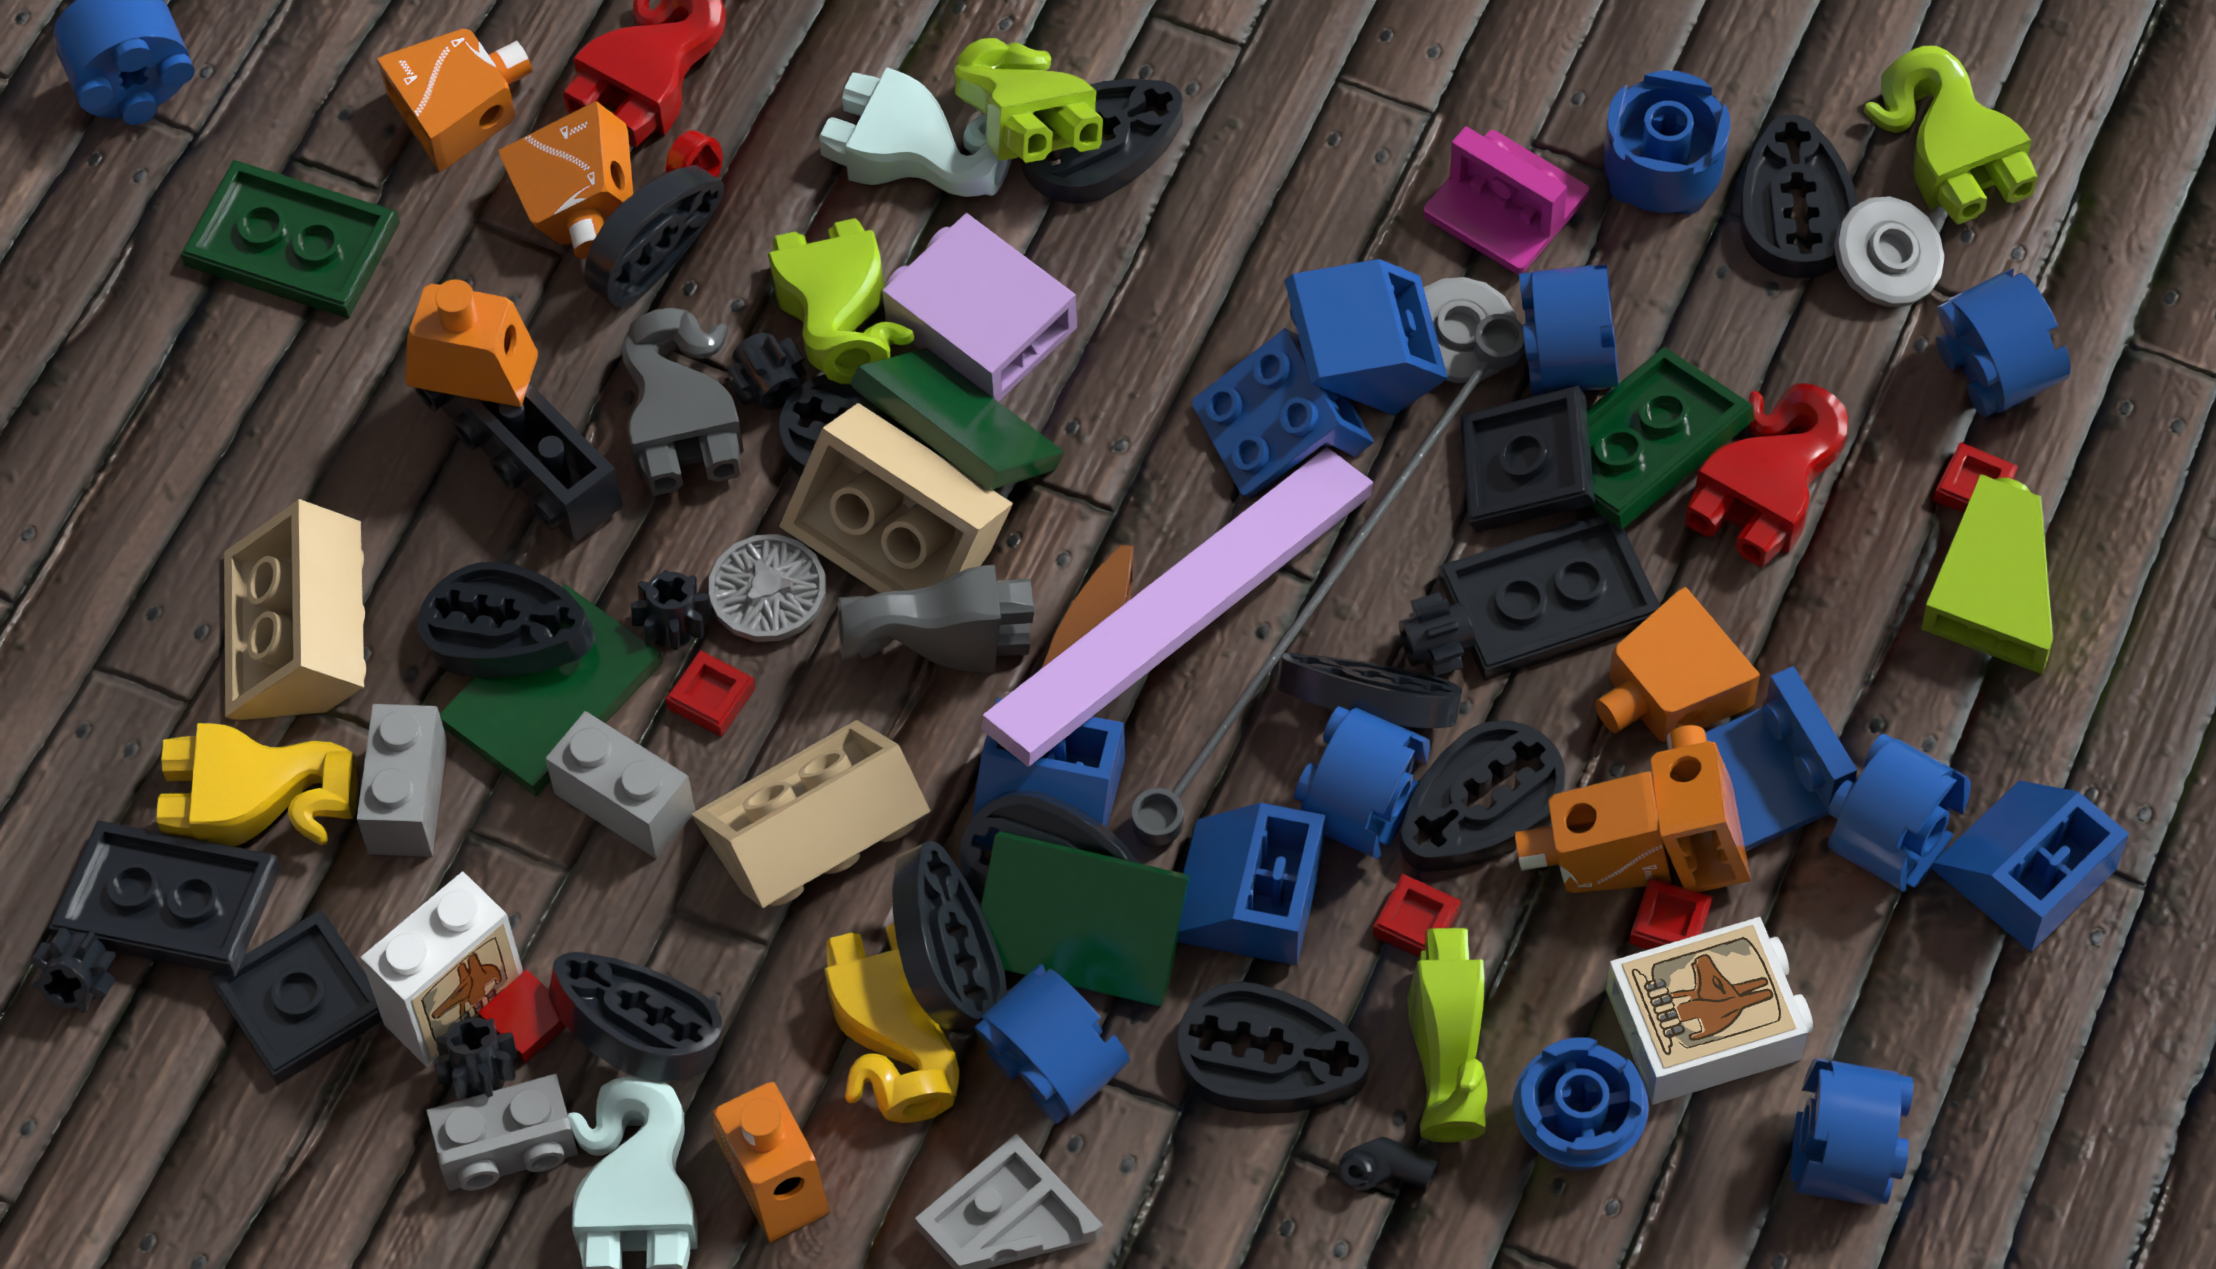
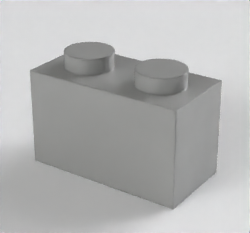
(402, 780)
(620, 784)

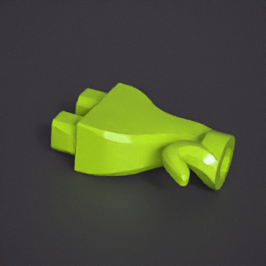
(1023, 103)
(1959, 140)
(833, 292)
(1446, 1026)

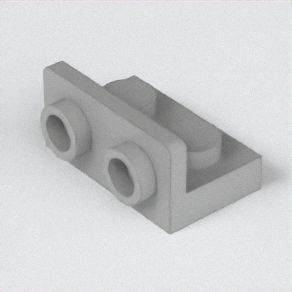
(502, 1134)

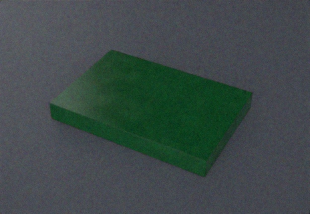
(290, 238)
(956, 418)
(1657, 432)
(525, 716)
(1084, 916)

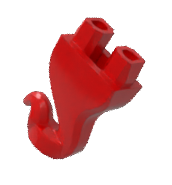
(644, 65)
(1766, 478)

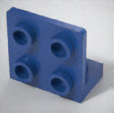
(1271, 416)
(1782, 761)

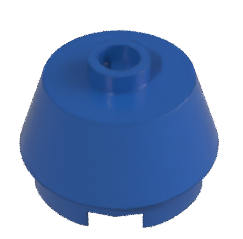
(1580, 1104)

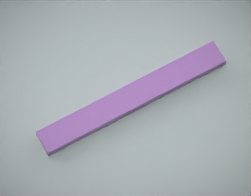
(1175, 607)

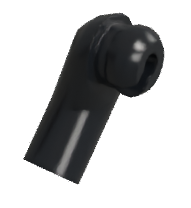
(1384, 1161)

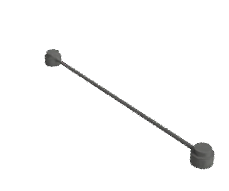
(1158, 811)

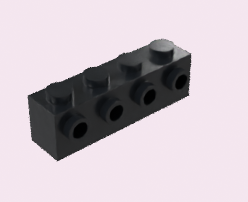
(540, 454)

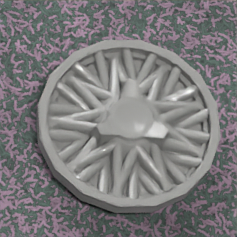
(1889, 251)
(1456, 311)
(767, 588)

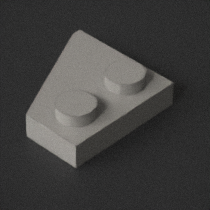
(1006, 1212)

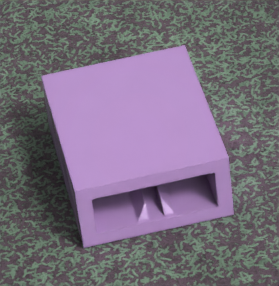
(980, 306)

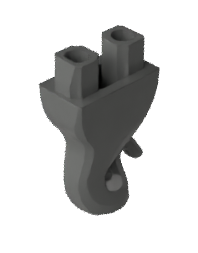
(679, 411)
(951, 623)

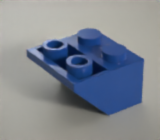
(1367, 333)
(1077, 770)
(2033, 858)
(1253, 881)

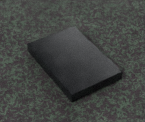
(1550, 594)
(168, 897)

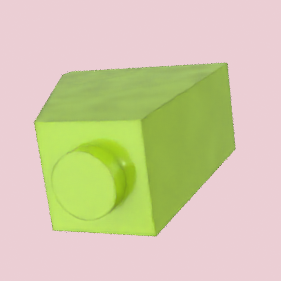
(1996, 578)

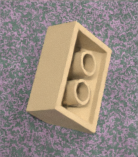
(890, 506)
(294, 615)
(813, 813)

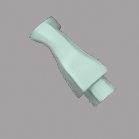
(908, 136)
(634, 1192)

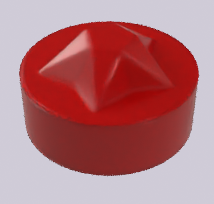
(695, 149)

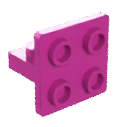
(1503, 199)

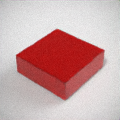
(1964, 472)
(711, 693)
(1413, 911)
(1668, 915)
(526, 1013)

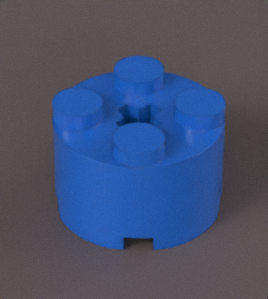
(122, 56)
(1666, 143)
(1569, 329)
(2002, 342)
(1362, 779)
(1897, 812)
(1051, 1042)
(1849, 1132)

